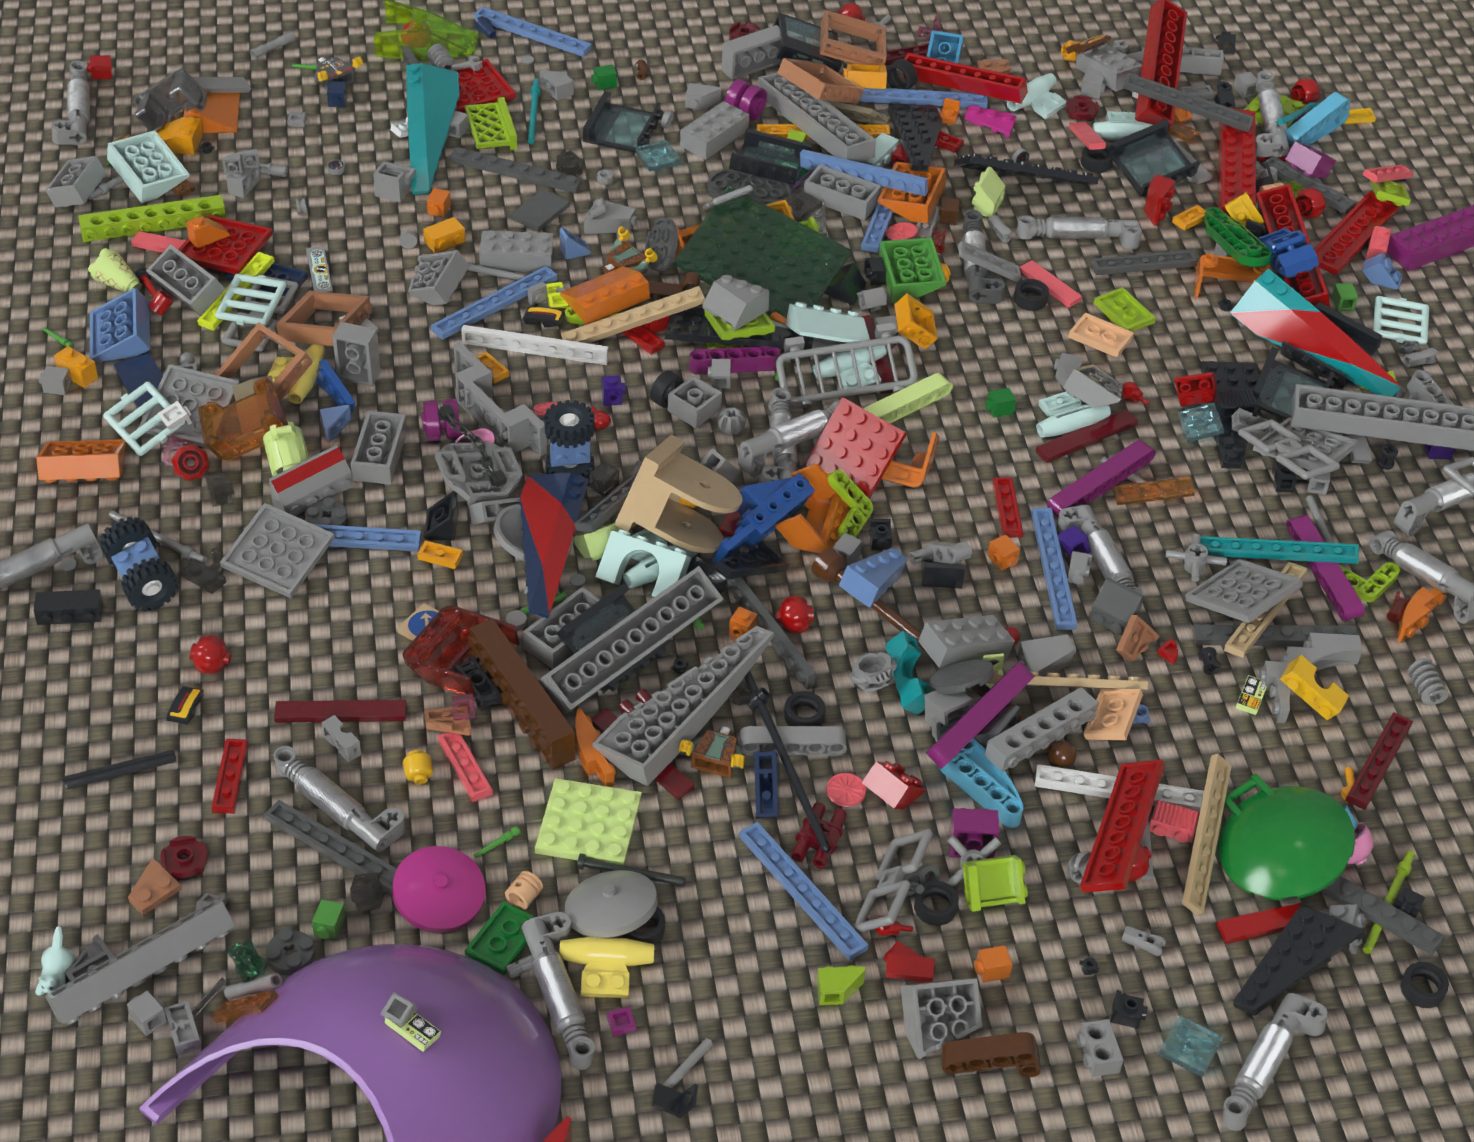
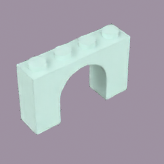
(622, 548)

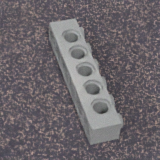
(1041, 729)

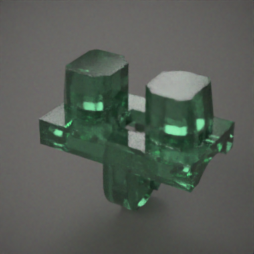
(247, 969)

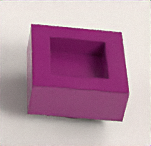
(621, 1021)

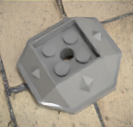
(464, 473)

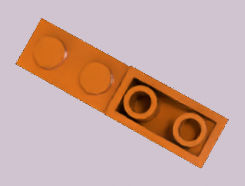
(1418, 610)
(590, 758)

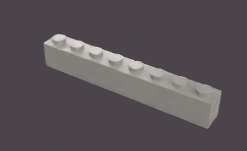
(139, 961)

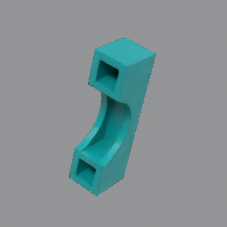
(906, 651)

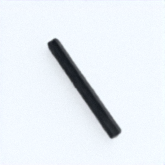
(120, 769)

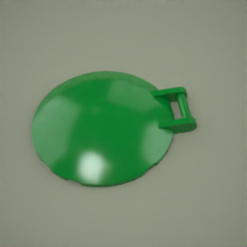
(1284, 840)

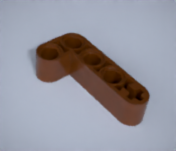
(661, 290)
(992, 1053)

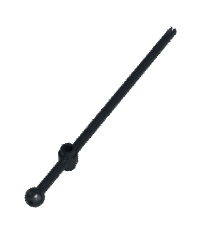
(758, 700)

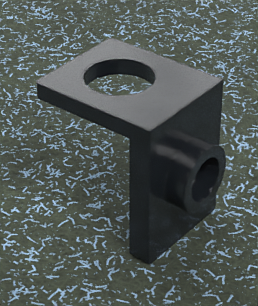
(1226, 36)
(1265, 181)
(1255, 228)
(674, 1101)

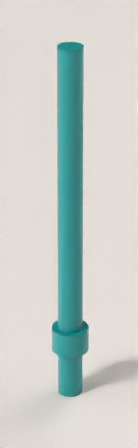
(535, 92)
(1298, 113)

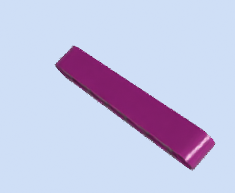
(1103, 477)
(1328, 573)
(980, 715)

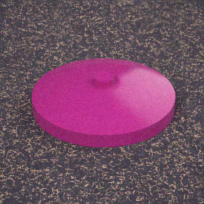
(438, 889)

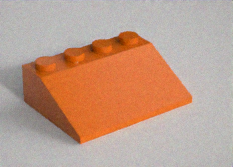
(219, 114)
(914, 206)
(607, 294)
(81, 460)

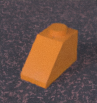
(205, 231)

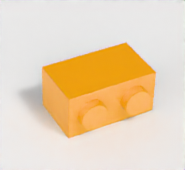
(444, 235)
(81, 368)

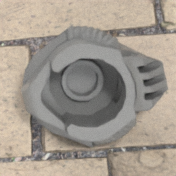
(873, 671)

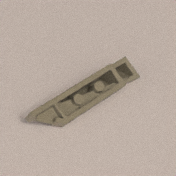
(861, 114)

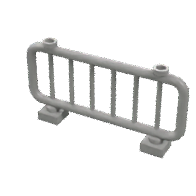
(884, 336)

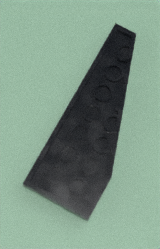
(917, 132)
(1023, 169)
(695, 327)
(1231, 377)

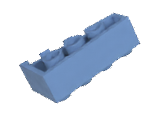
(873, 575)

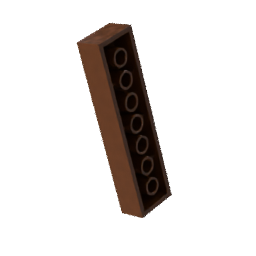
(523, 694)

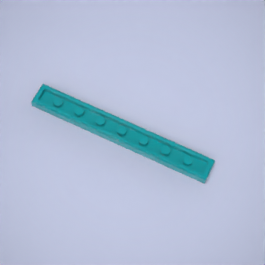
(1281, 549)

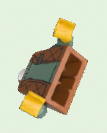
(628, 256)
(714, 752)

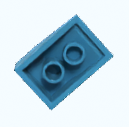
(945, 46)

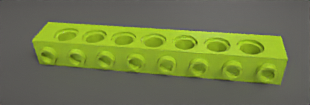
(148, 218)

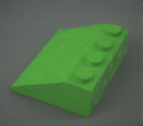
(911, 267)

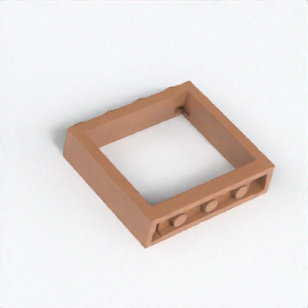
(857, 28)
(816, 76)
(292, 326)
(287, 377)

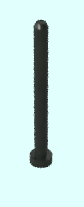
(607, 866)

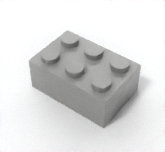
(75, 181)
(356, 353)

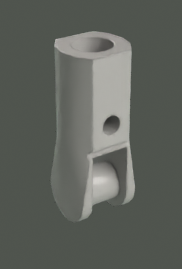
(999, 228)
(1419, 358)
(1145, 941)

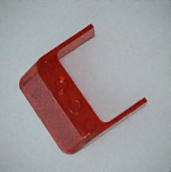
(445, 644)

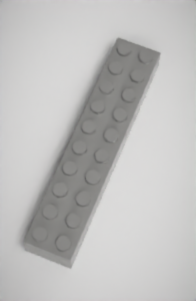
(818, 119)
(1383, 417)
(630, 640)

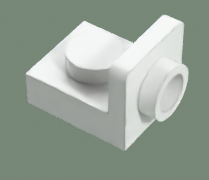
(175, 415)

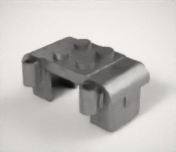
(167, 97)

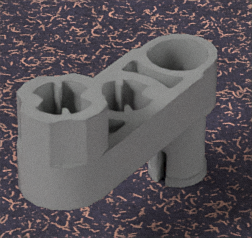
(942, 552)

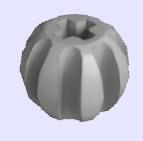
(731, 421)
(1077, 866)

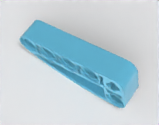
(1320, 120)
(985, 783)

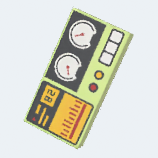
(1251, 695)
(416, 1031)

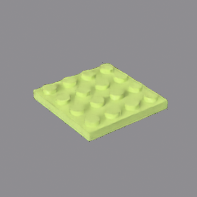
(588, 822)

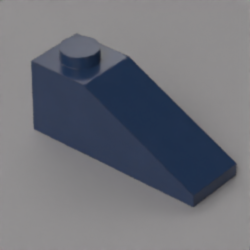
(767, 784)

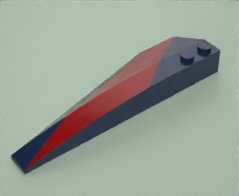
(548, 515)

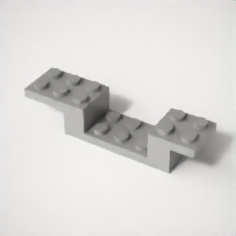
(474, 390)

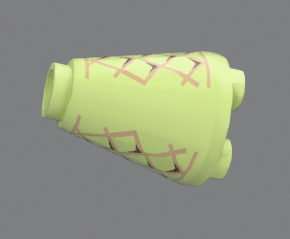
(113, 271)

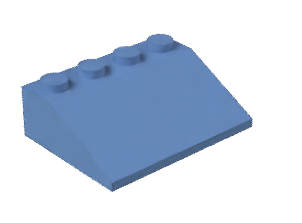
(120, 328)

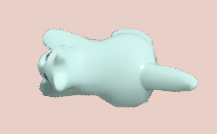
(55, 963)

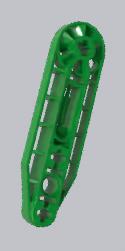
(1236, 239)

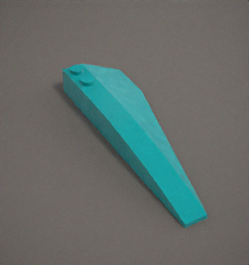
(430, 109)

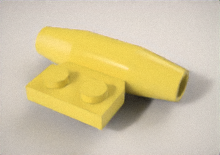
(307, 380)
(606, 963)

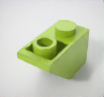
(838, 984)

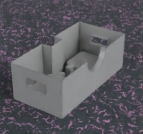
(1243, 419)
(342, 741)
(182, 1028)

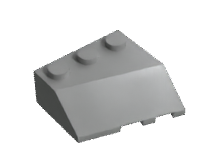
(437, 276)
(736, 301)
(1093, 386)
(940, 1012)

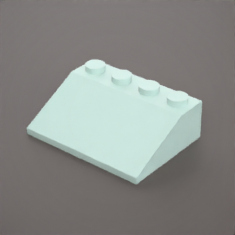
(146, 165)
(826, 324)

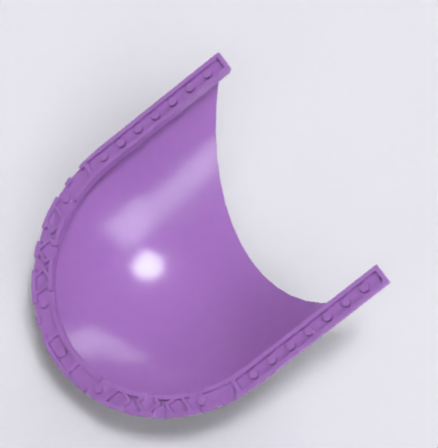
(480, 1081)

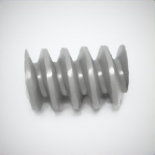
(440, 57)
(1427, 682)

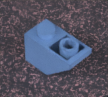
(1382, 272)

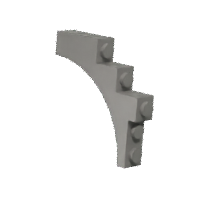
(1322, 651)

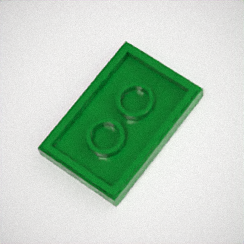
(500, 938)

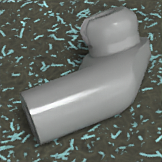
(599, 209)

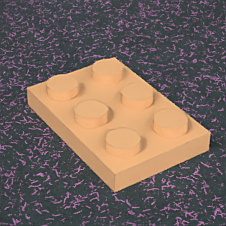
(1101, 335)
(1114, 714)

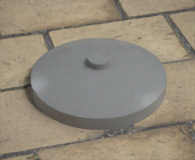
(509, 532)
(611, 903)

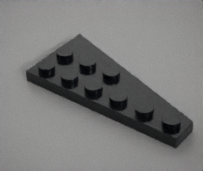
(1296, 954)

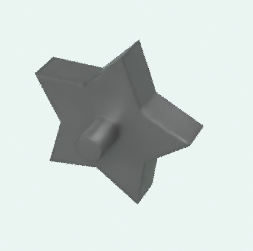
(1409, 347)

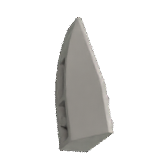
(1195, 60)

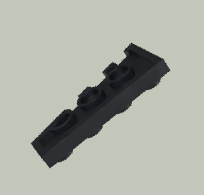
(755, 562)

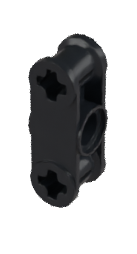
(1225, 95)
(484, 690)

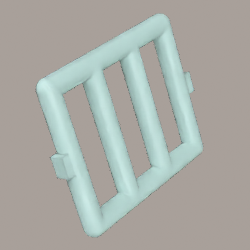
(234, 289)
(1401, 302)
(130, 438)

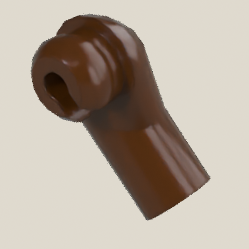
(644, 70)

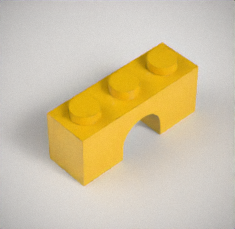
(1301, 680)

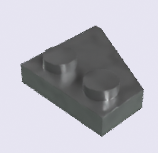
(87, 960)

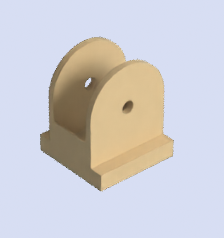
(656, 495)

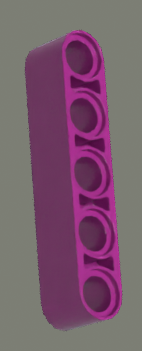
(742, 359)

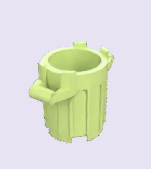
(284, 447)

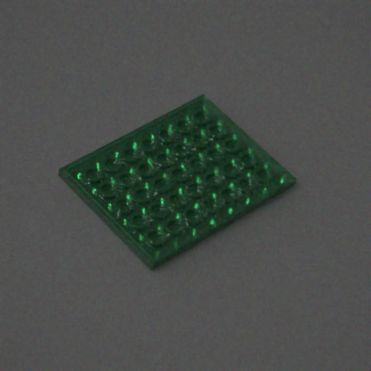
(764, 250)

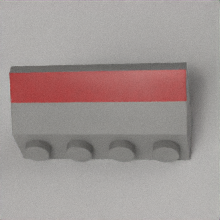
(311, 481)

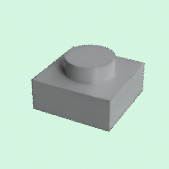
(537, 293)

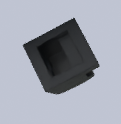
(1284, 477)

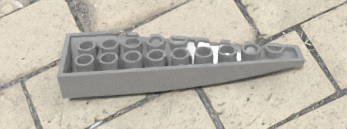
(651, 734)

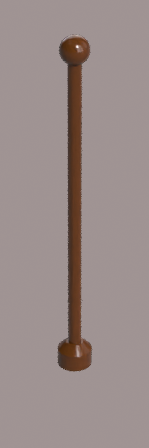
(830, 567)

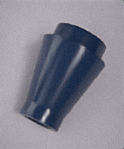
(484, 26)

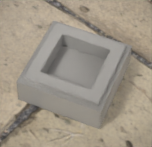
(297, 119)

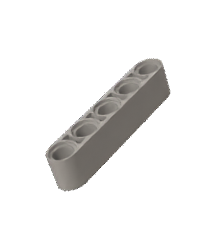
(1426, 389)
(796, 739)

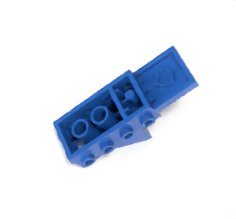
(762, 509)

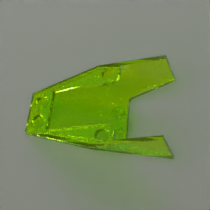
(423, 32)

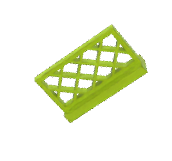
(503, 122)

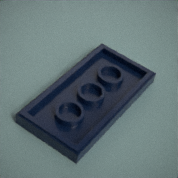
(281, 272)
(136, 372)

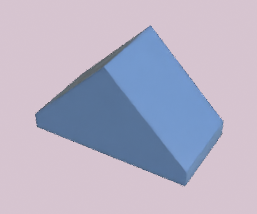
(572, 245)
(334, 420)

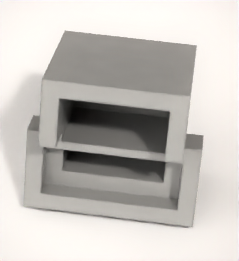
(393, 181)
(945, 710)

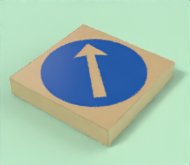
(417, 621)

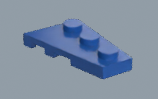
(332, 385)

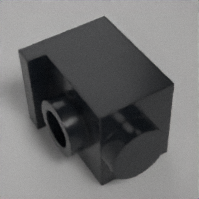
(875, 270)
(880, 534)
(1410, 902)
(1128, 1010)

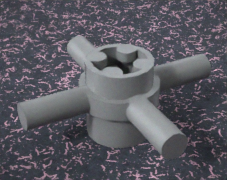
(1195, 558)
(966, 854)

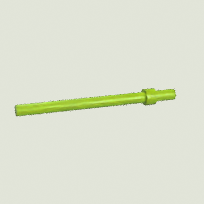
(1402, 870)

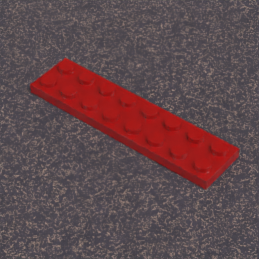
(1353, 232)
(1122, 826)

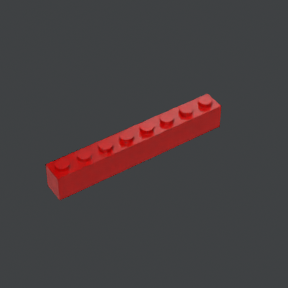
(968, 78)

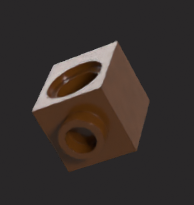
(949, 211)

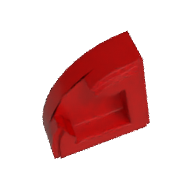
(1169, 651)

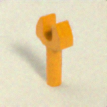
(1350, 779)

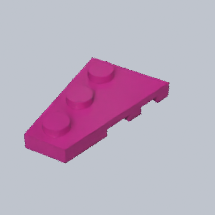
(993, 119)

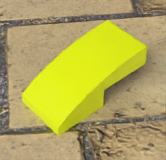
(554, 299)

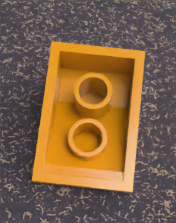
(182, 135)

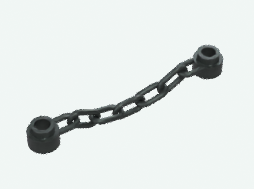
(496, 478)

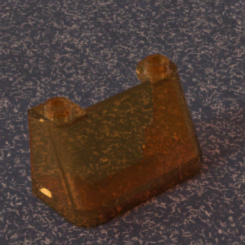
(242, 424)

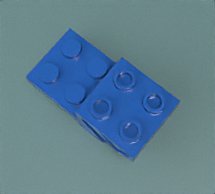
(1290, 252)

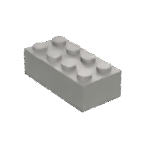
(751, 52)
(1110, 63)
(714, 130)
(843, 191)
(516, 250)
(185, 280)
(379, 447)
(541, 637)
(965, 639)

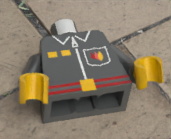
(335, 70)

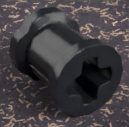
(1389, 457)
(1209, 661)

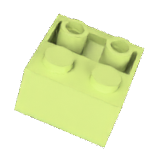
(989, 193)

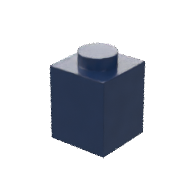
(336, 94)

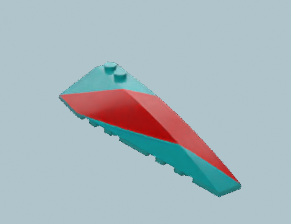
(1281, 314)

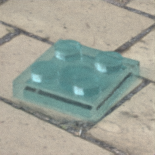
(657, 155)
(1200, 422)
(1191, 1046)

